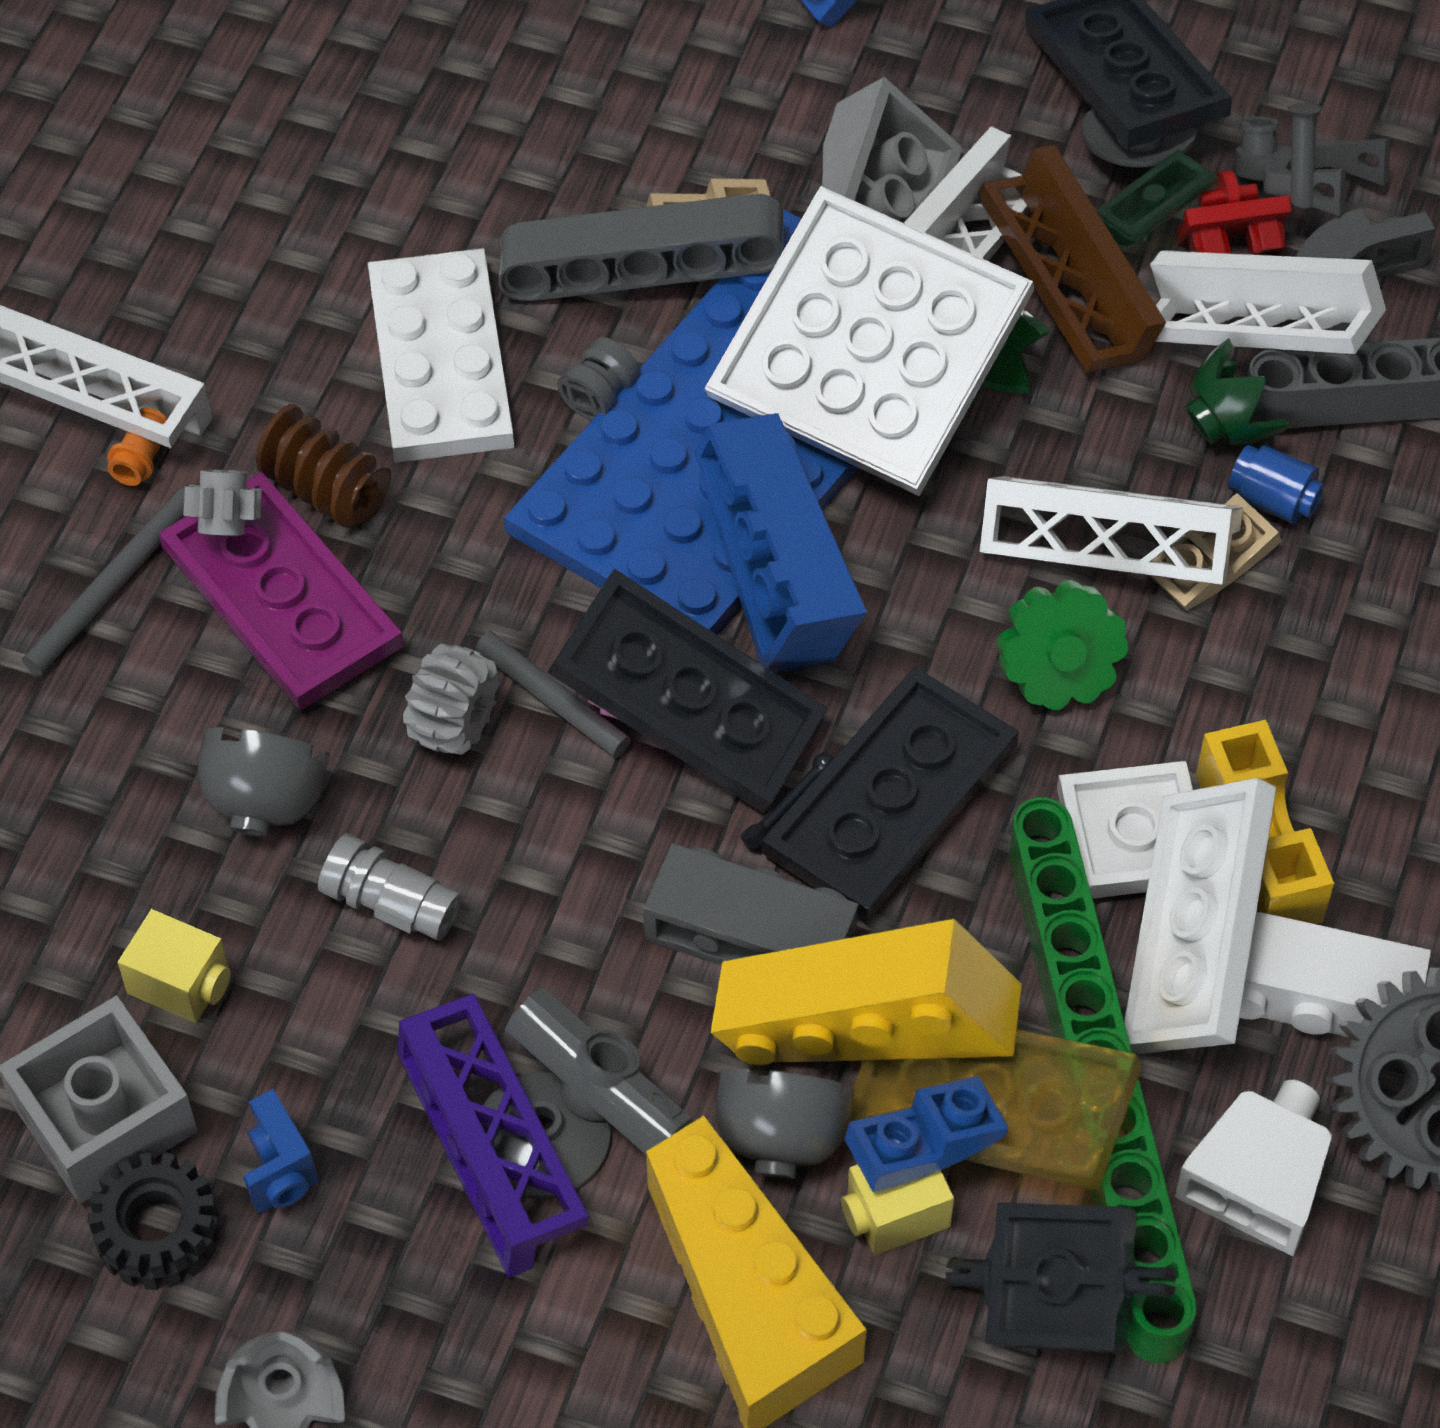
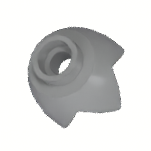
(290, 1402)

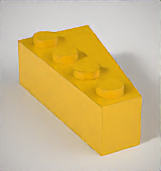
(870, 998)
(755, 1287)

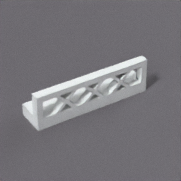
(957, 199)
(1267, 293)
(102, 371)
(1113, 505)

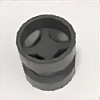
(598, 379)

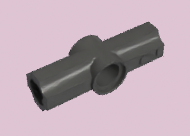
(596, 1071)

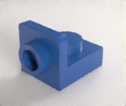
(285, 1157)

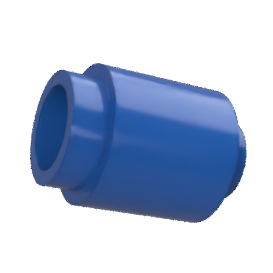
(1276, 483)

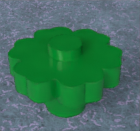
(1062, 645)

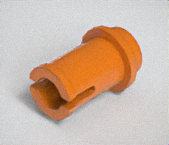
(132, 458)

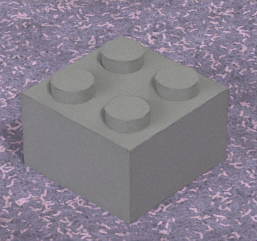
(97, 1097)

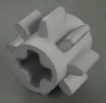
(222, 502)

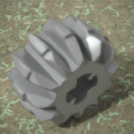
(451, 699)

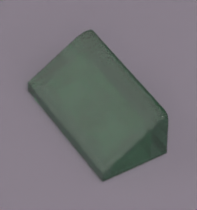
(1155, 198)

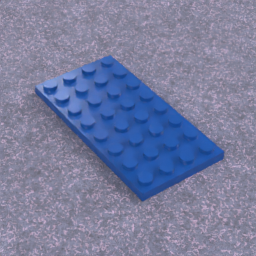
(631, 479)

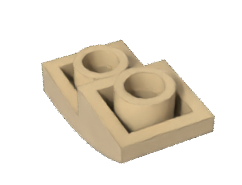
(1247, 548)

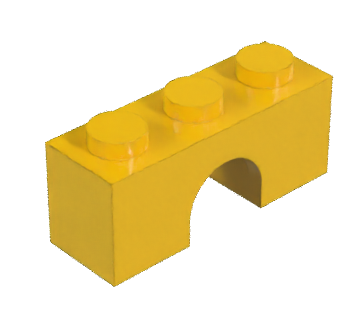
(1294, 870)

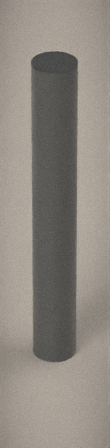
(553, 694)

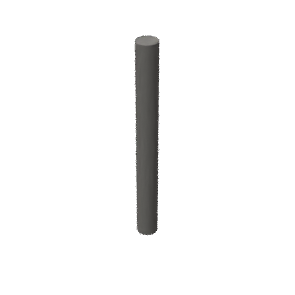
(104, 586)

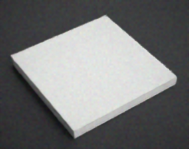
(870, 339)

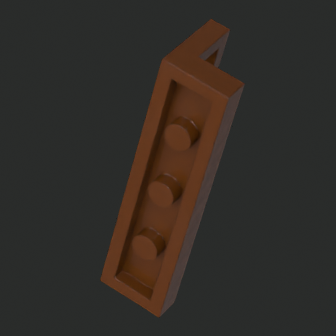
(1086, 262)

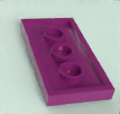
(286, 598)

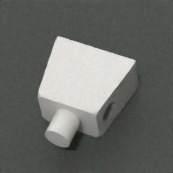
(1260, 1165)

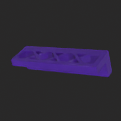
(467, 1144)

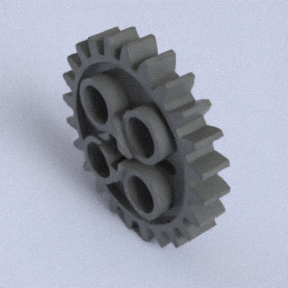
(1398, 1034)

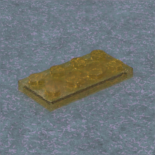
(1054, 1095)

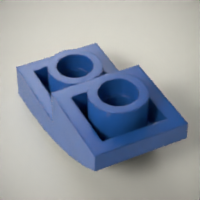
(936, 1132)

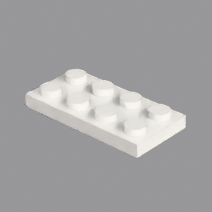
(440, 355)
(1199, 917)

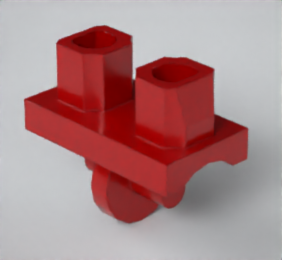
(1235, 213)

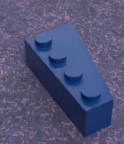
(778, 544)

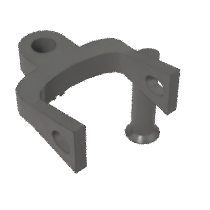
(1292, 168)

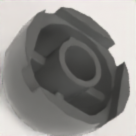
(260, 779)
(782, 1119)

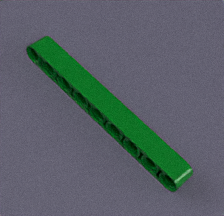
(1089, 982)

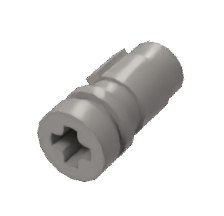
(390, 889)

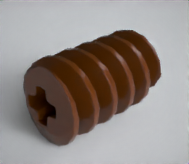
(321, 468)

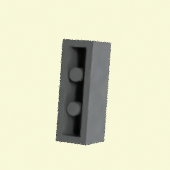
(737, 911)

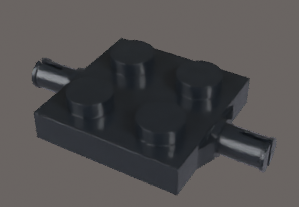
(1061, 1277)

